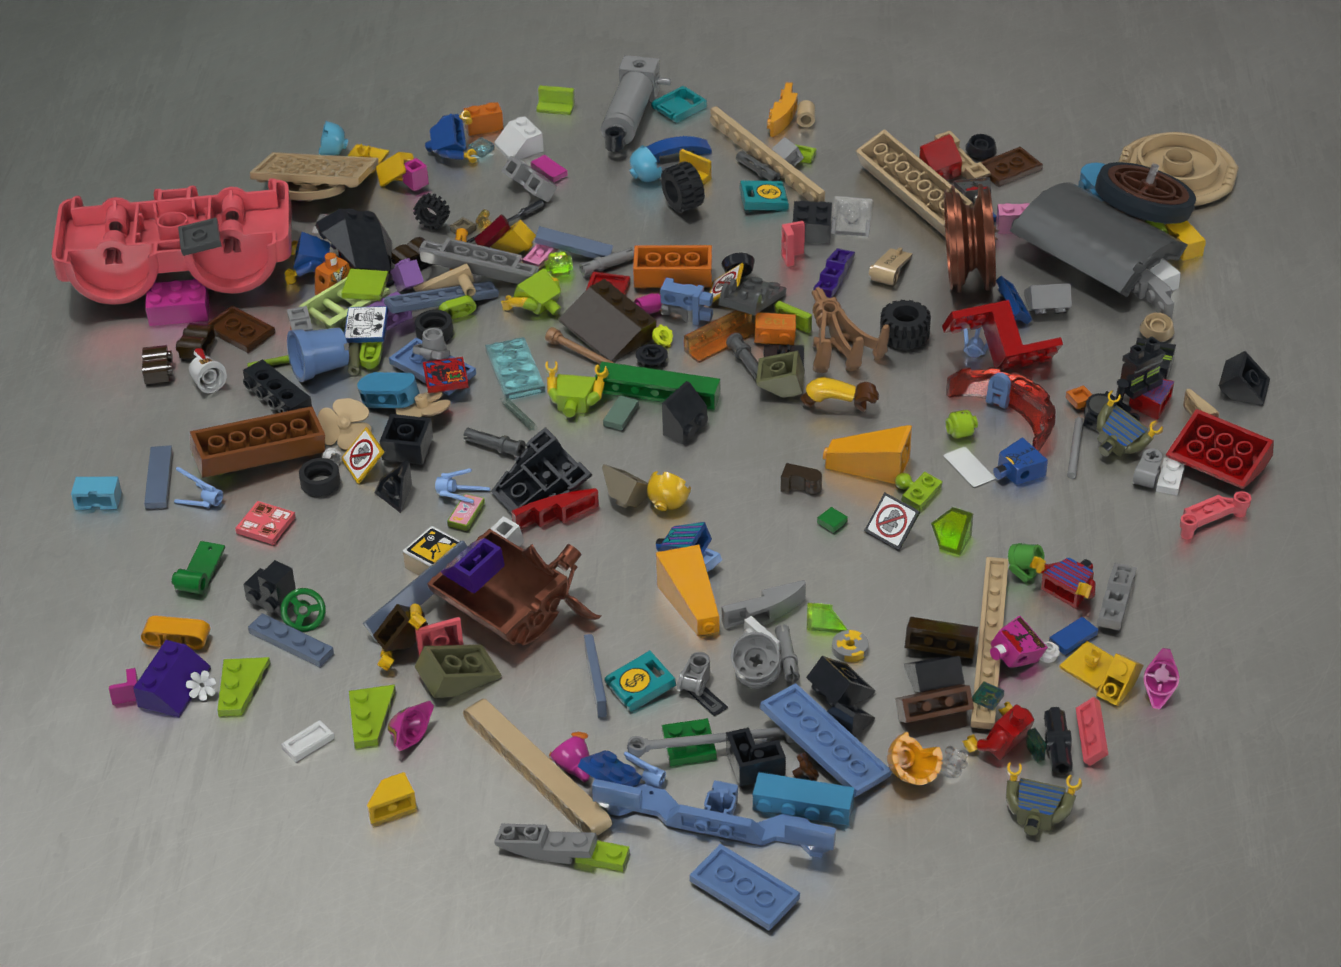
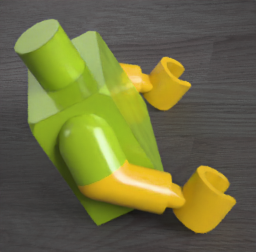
(536, 294)
(573, 392)

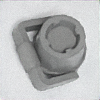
(432, 346)

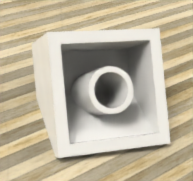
(520, 139)

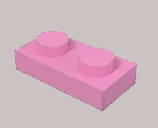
(538, 255)

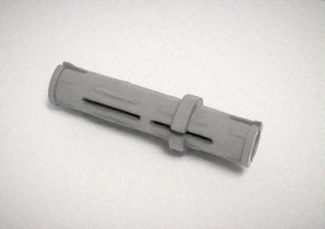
(602, 263)
(788, 658)

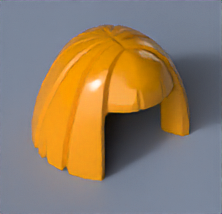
(912, 762)

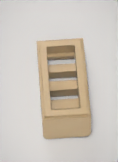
(1193, 401)

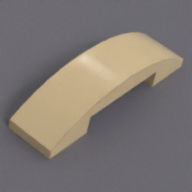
(969, 168)

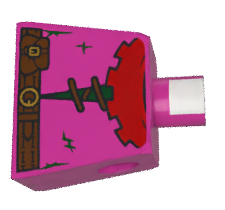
(1017, 644)

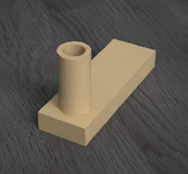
(459, 276)

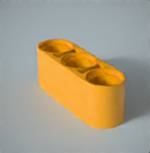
(181, 630)

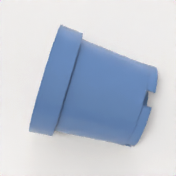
(316, 351)

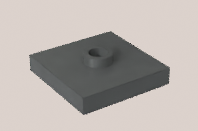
(199, 236)

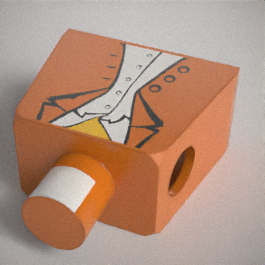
(330, 272)

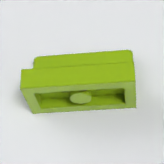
(555, 100)

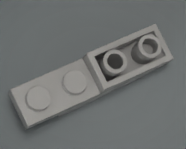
(1155, 292)
(772, 605)
(541, 844)

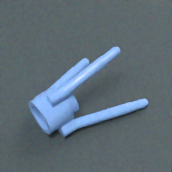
(974, 346)
(446, 485)
(209, 494)
(652, 775)

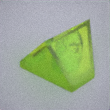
(953, 530)
(823, 618)

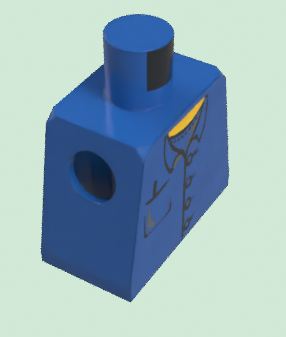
(1020, 463)

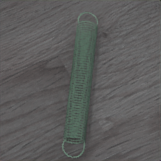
(519, 413)

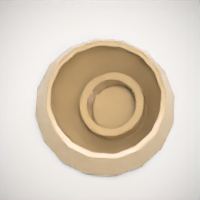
(1157, 326)

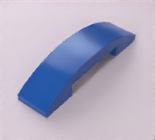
(675, 144)

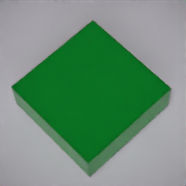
(832, 519)

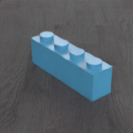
(803, 798)

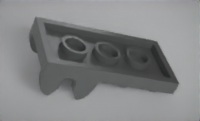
(751, 295)

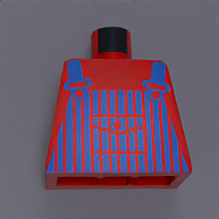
(1154, 401)

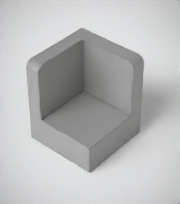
(788, 151)

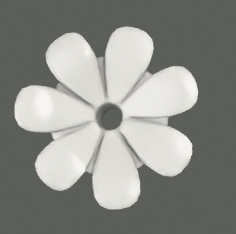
(200, 689)

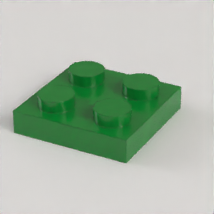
(693, 753)

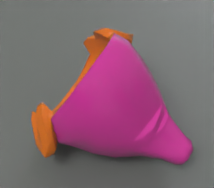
(570, 753)

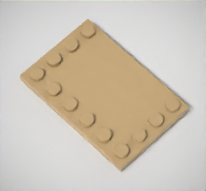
(314, 169)

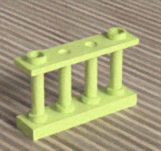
(328, 299)

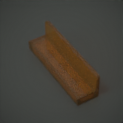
(712, 337)

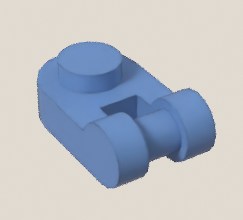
(1000, 385)

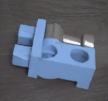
(686, 301)

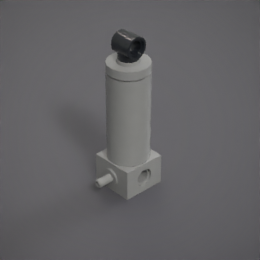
(637, 86)

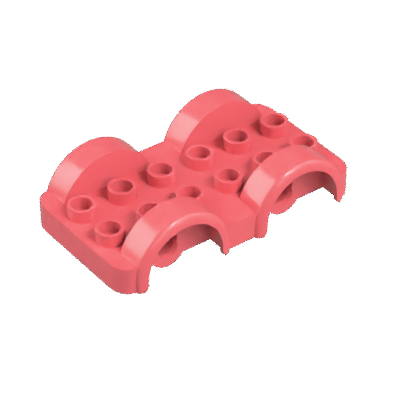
(122, 245)

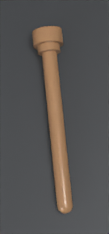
(555, 336)

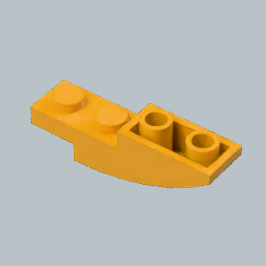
(783, 111)

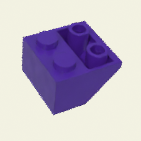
(475, 565)

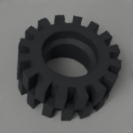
(426, 216)

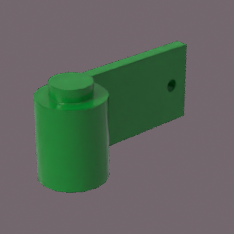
(200, 568)

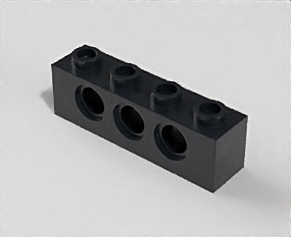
(274, 388)

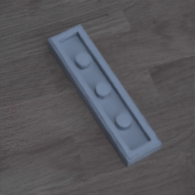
(572, 243)
(158, 477)
(595, 675)

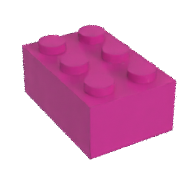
(177, 303)

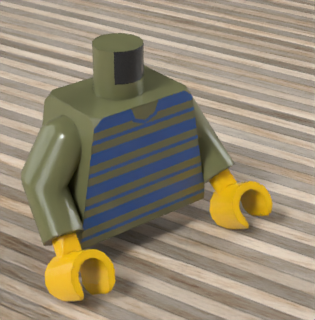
(1121, 431)
(1039, 803)

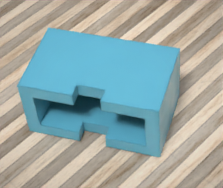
(96, 492)

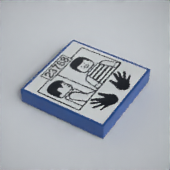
(366, 324)

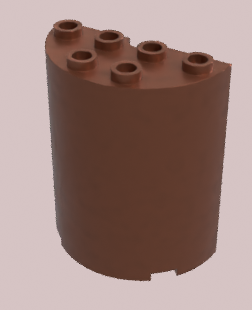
(515, 602)

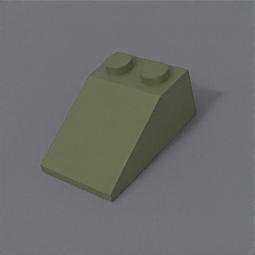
(455, 669)

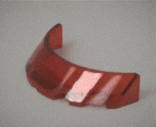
(1025, 398)

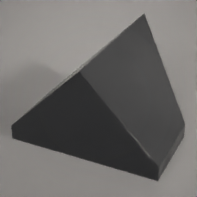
(395, 486)
(851, 717)

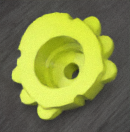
(662, 336)

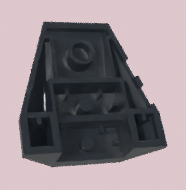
(358, 238)
(540, 473)

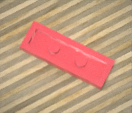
(1091, 731)

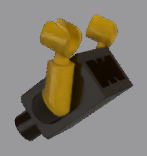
(398, 631)

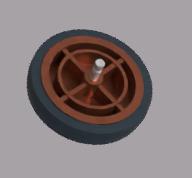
(1145, 192)

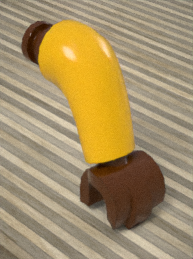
(827, 388)

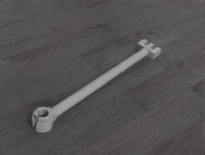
(638, 746)

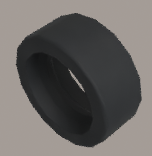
(435, 317)
(320, 487)

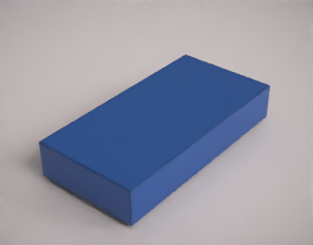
(1074, 635)

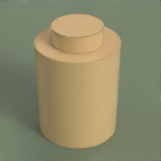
(806, 113)

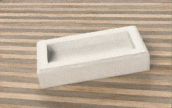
(308, 741)

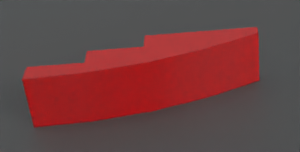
(561, 507)

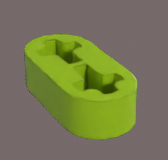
(457, 306)

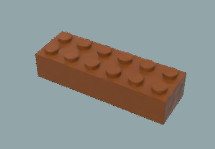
(257, 441)

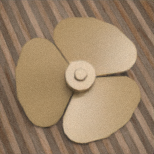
(424, 407)
(339, 422)

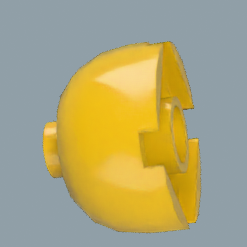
(667, 491)

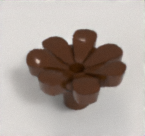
(805, 768)

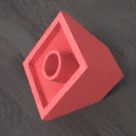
(440, 634)

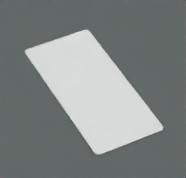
(969, 466)

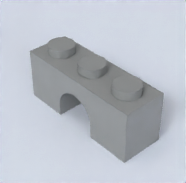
(529, 178)

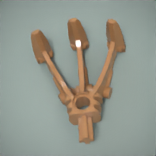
(842, 330)

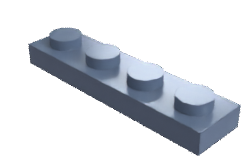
(291, 640)

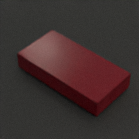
(493, 232)

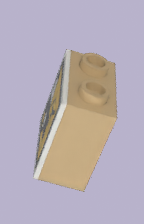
(427, 549)

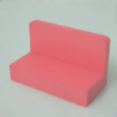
(792, 241)

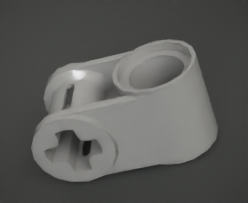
(1149, 468)
(695, 673)

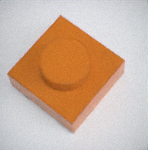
(1078, 396)

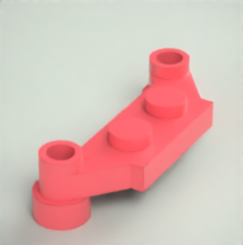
(1211, 510)

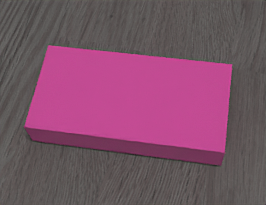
(549, 168)

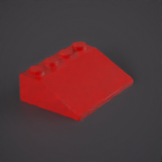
(1221, 449)

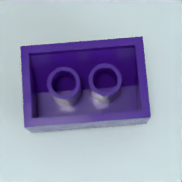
(164, 680)

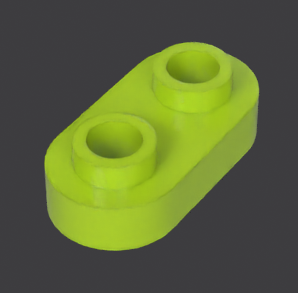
(371, 354)

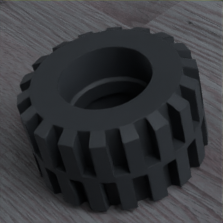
(682, 187)
(907, 322)

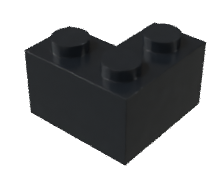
(270, 586)
(751, 758)

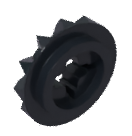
(658, 353)

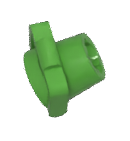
(1020, 558)

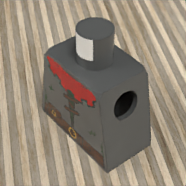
(969, 187)

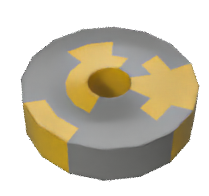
(850, 646)

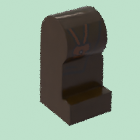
(801, 479)

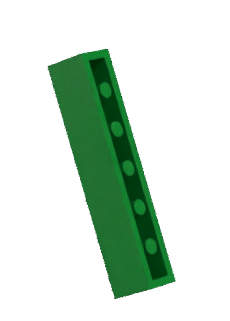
(656, 384)

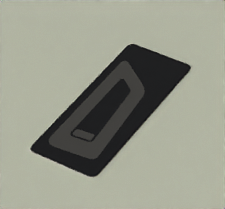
(709, 701)

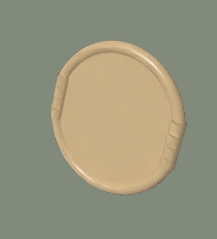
(1189, 158)

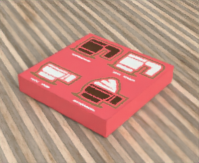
(265, 522)

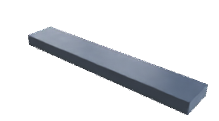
(436, 297)
(416, 591)

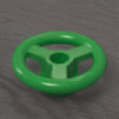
(291, 597)

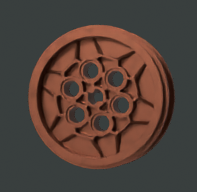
(969, 238)

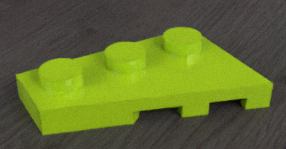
(238, 682)
(369, 713)

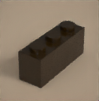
(941, 637)

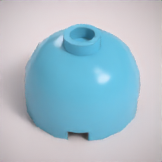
(332, 139)
(644, 165)

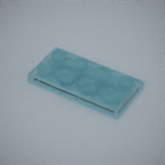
(515, 368)

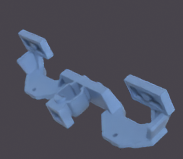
(716, 817)

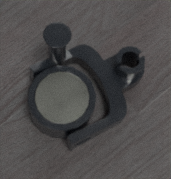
(1096, 401)

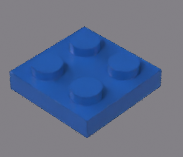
(608, 768)

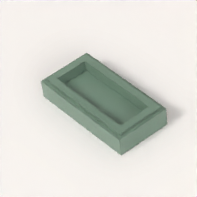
(621, 412)

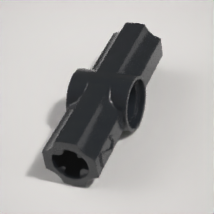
(1058, 741)

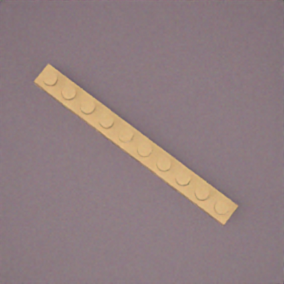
(764, 154)
(991, 622)

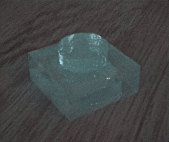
(482, 147)

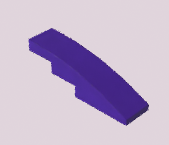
(835, 271)

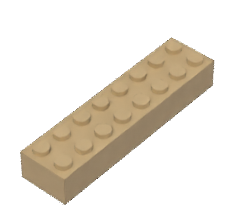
(907, 177)

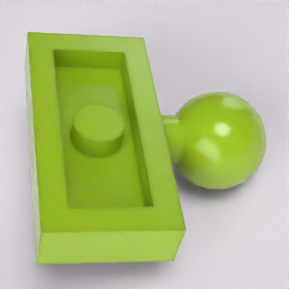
(919, 491)

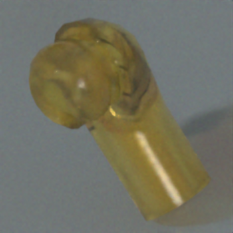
(482, 219)

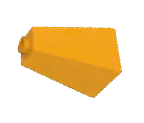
(871, 454)
(687, 587)

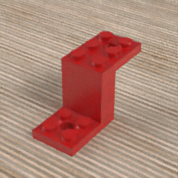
(1002, 335)

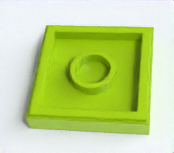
(365, 284)

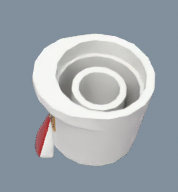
(207, 373)

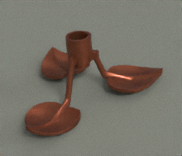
(565, 561)

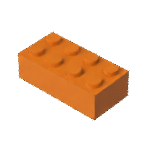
(679, 262)

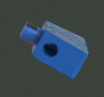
(685, 536)

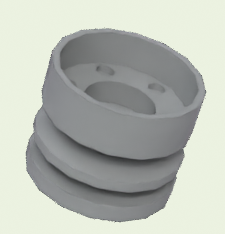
(751, 648)

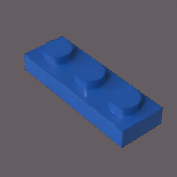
(1010, 293)

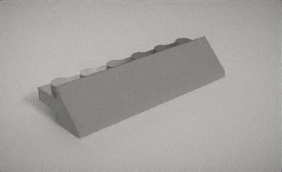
(480, 259)

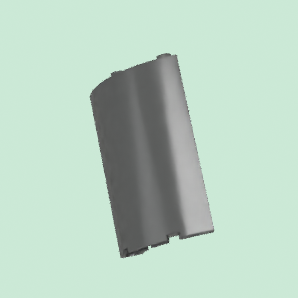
(1095, 236)

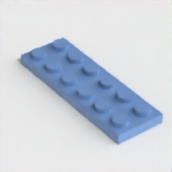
(825, 739)

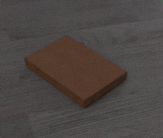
(1011, 166)
(241, 329)

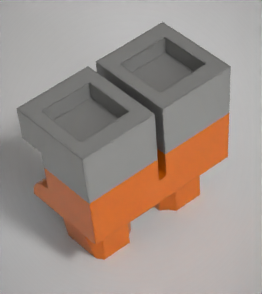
(299, 319)

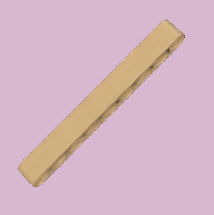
(537, 768)

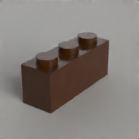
(934, 703)

